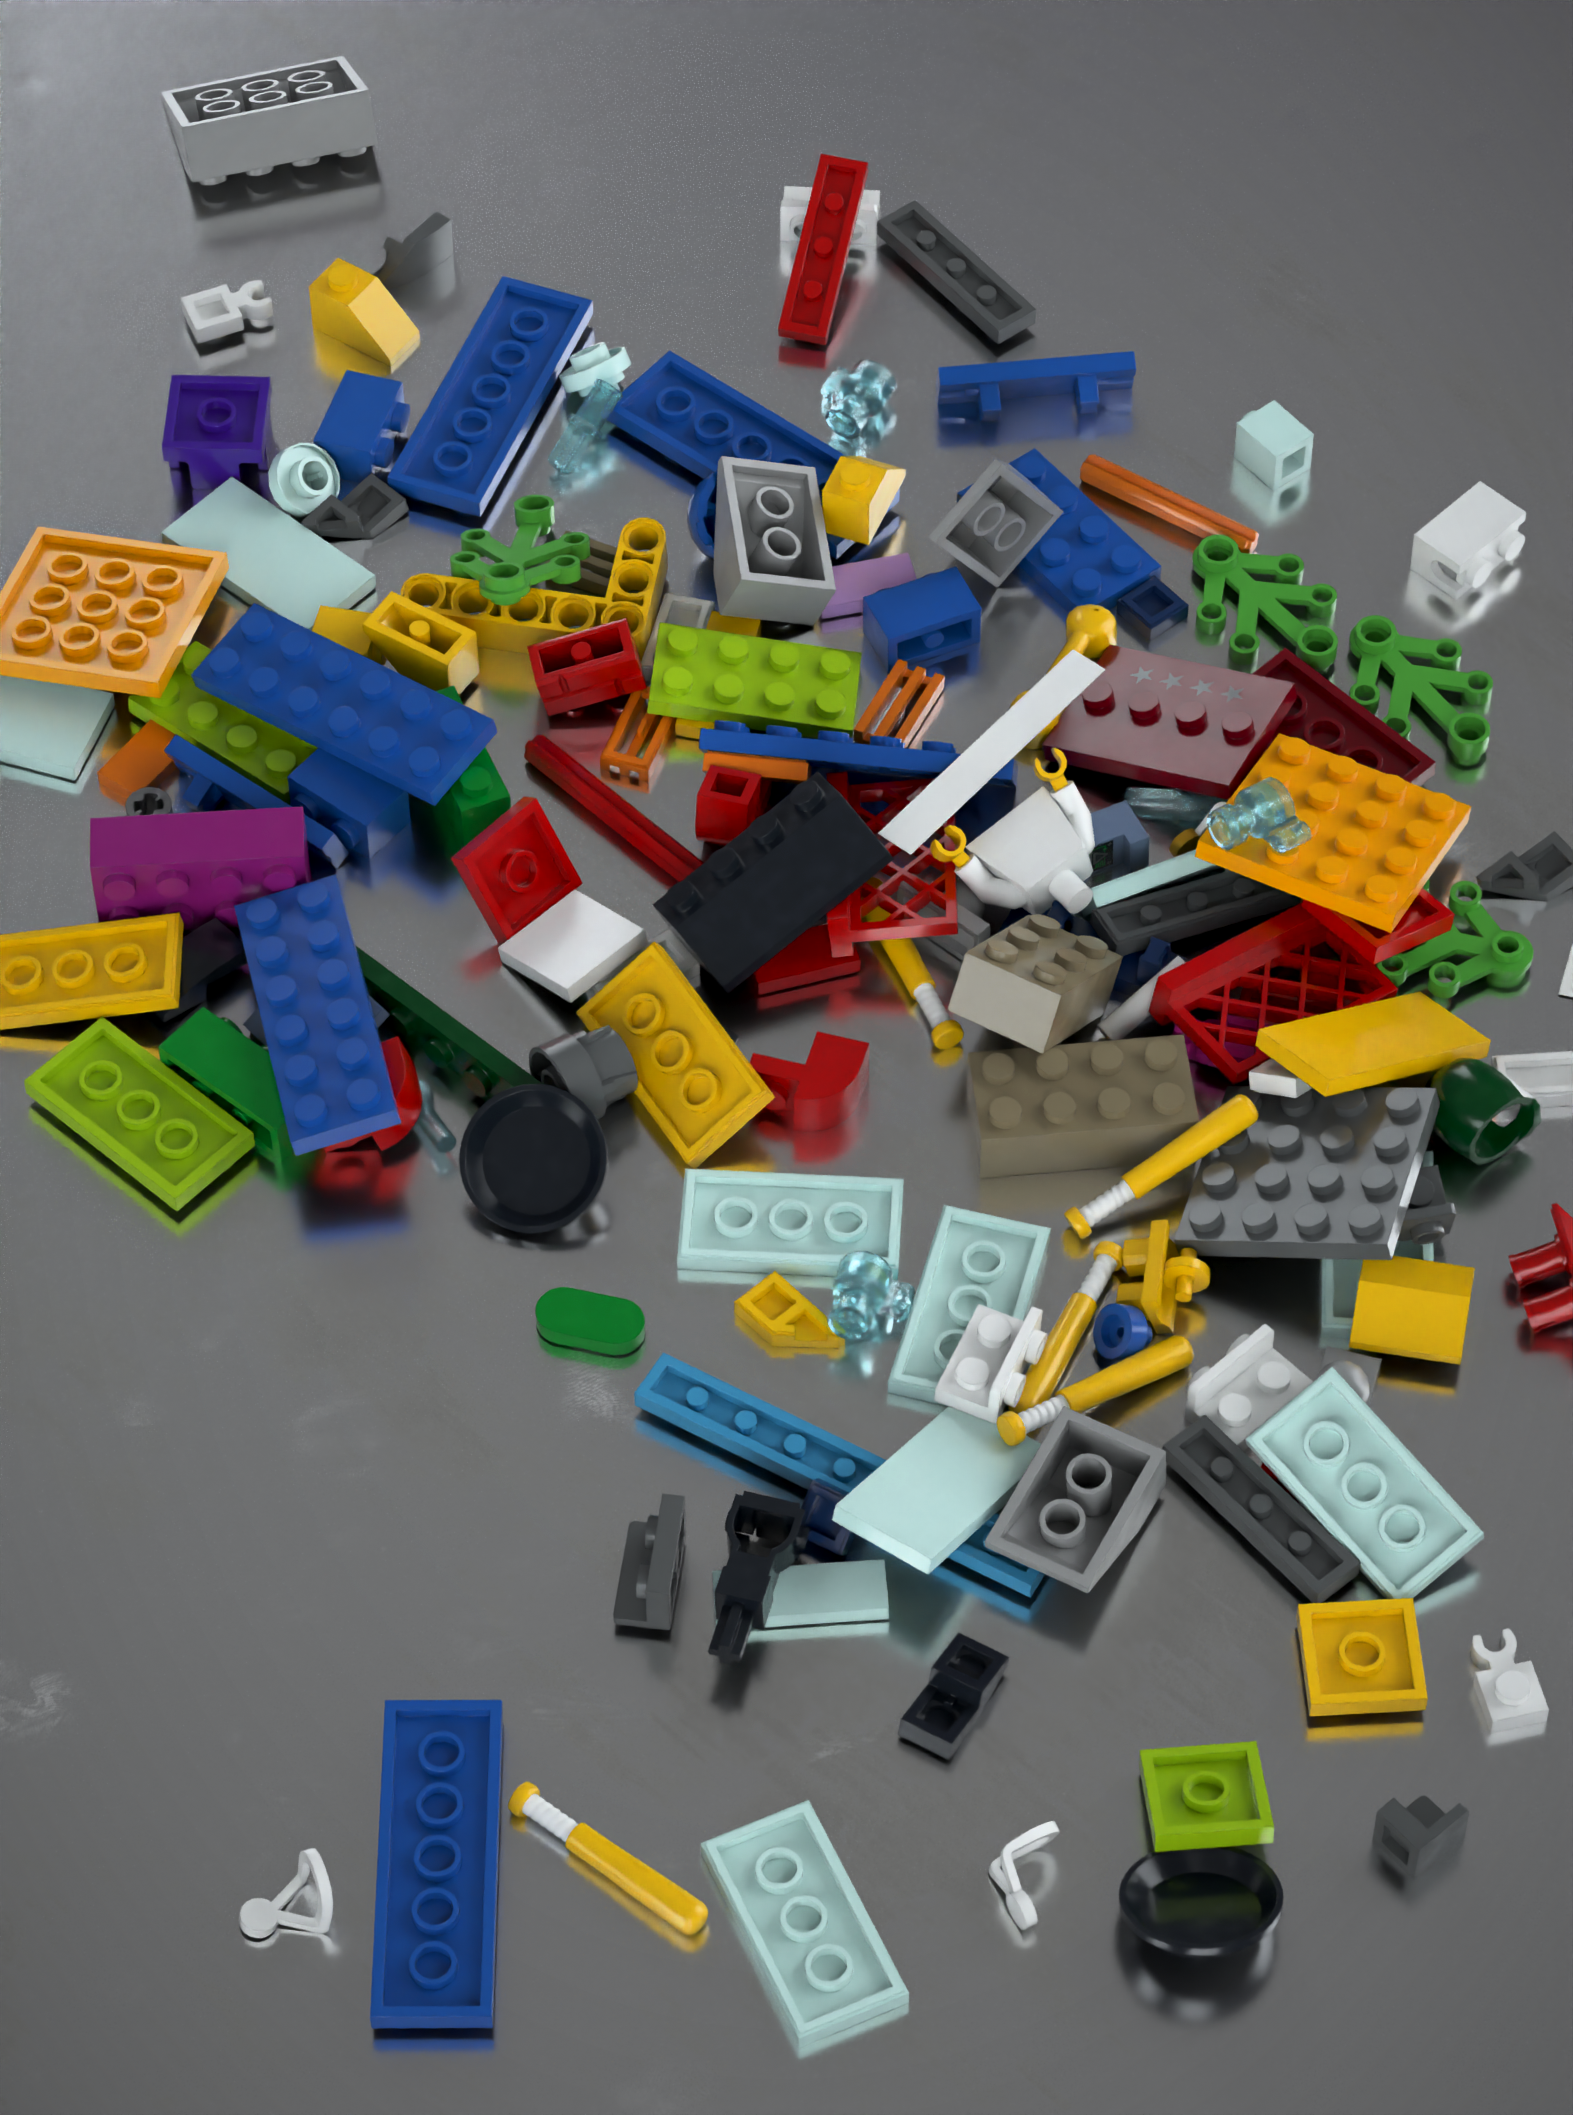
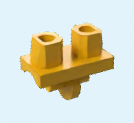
(1165, 1273)

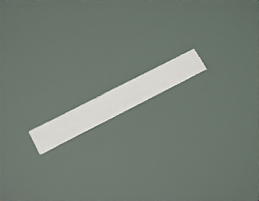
(991, 752)

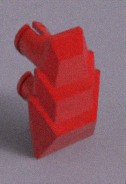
(1545, 1262)

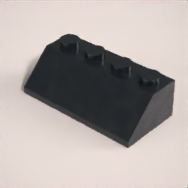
(772, 882)

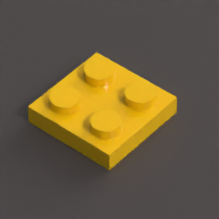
(1361, 1657)

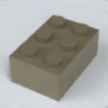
(1035, 982)

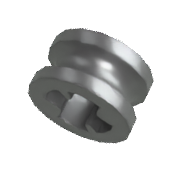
(148, 799)

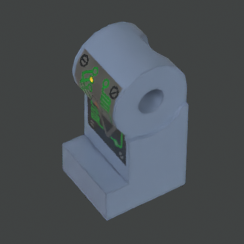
(1118, 839)

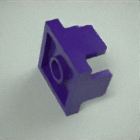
(217, 426)

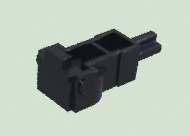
(748, 1579)

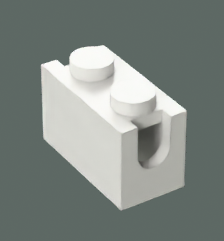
(1468, 540)

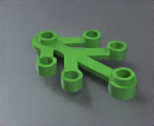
(1221, 561)
(506, 579)
(1378, 643)
(1485, 949)

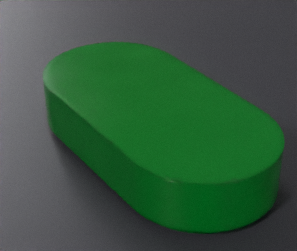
(590, 1321)

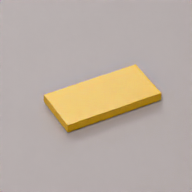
(90, 971)
(1371, 1043)
(683, 1057)

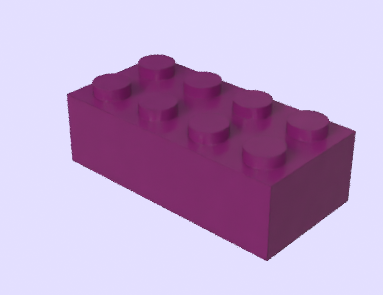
(195, 862)

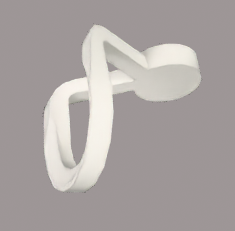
(1017, 1900)
(260, 1916)

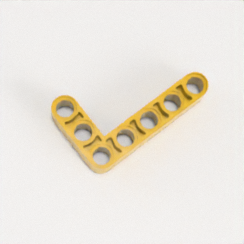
(556, 611)

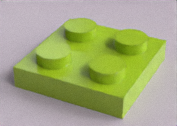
(1206, 1796)

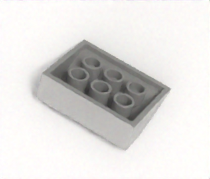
(270, 120)

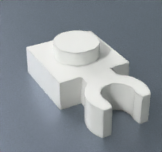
(221, 313)
(1507, 1690)

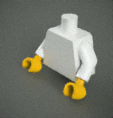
(1031, 852)

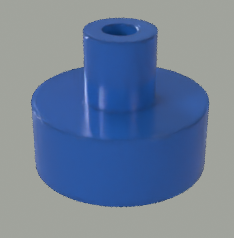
(1121, 1331)

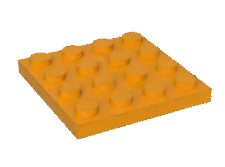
(104, 610)
(1369, 834)

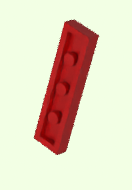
(823, 249)

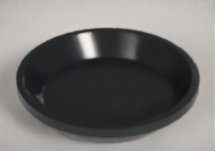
(533, 1158)
(1201, 1901)

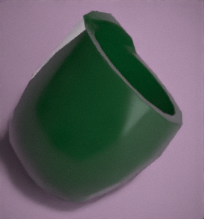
(1469, 1100)

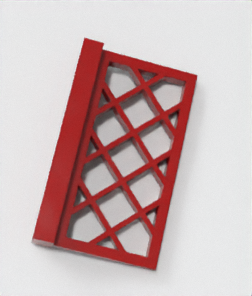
(845, 919)
(1240, 964)

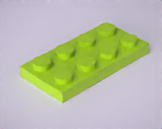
(753, 681)
(222, 730)
(139, 1113)

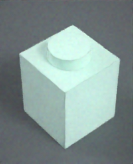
(1273, 445)

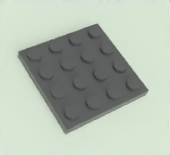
(1312, 1176)

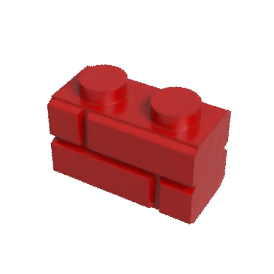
(587, 667)

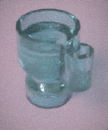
(857, 396)
(1261, 812)
(865, 1289)

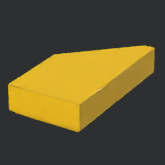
(785, 1316)

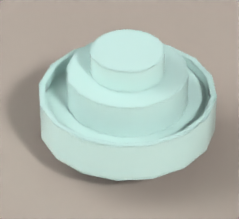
(593, 364)
(303, 478)

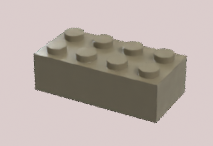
(1078, 1104)

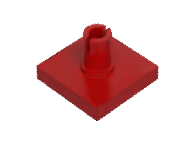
(516, 869)
(1421, 922)

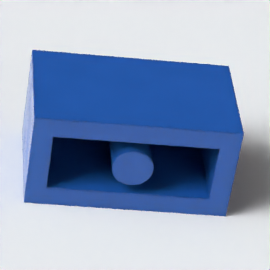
(363, 424)
(922, 618)
(349, 802)

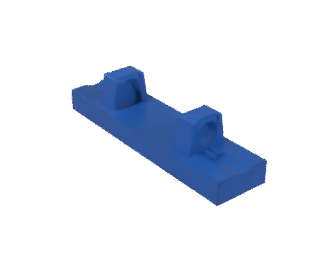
(1035, 377)
(217, 781)

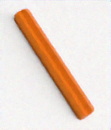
(1164, 503)

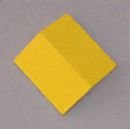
(1412, 1308)

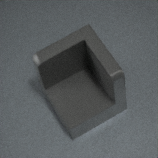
(1418, 1833)

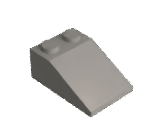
(996, 522)
(770, 542)
(1079, 1500)

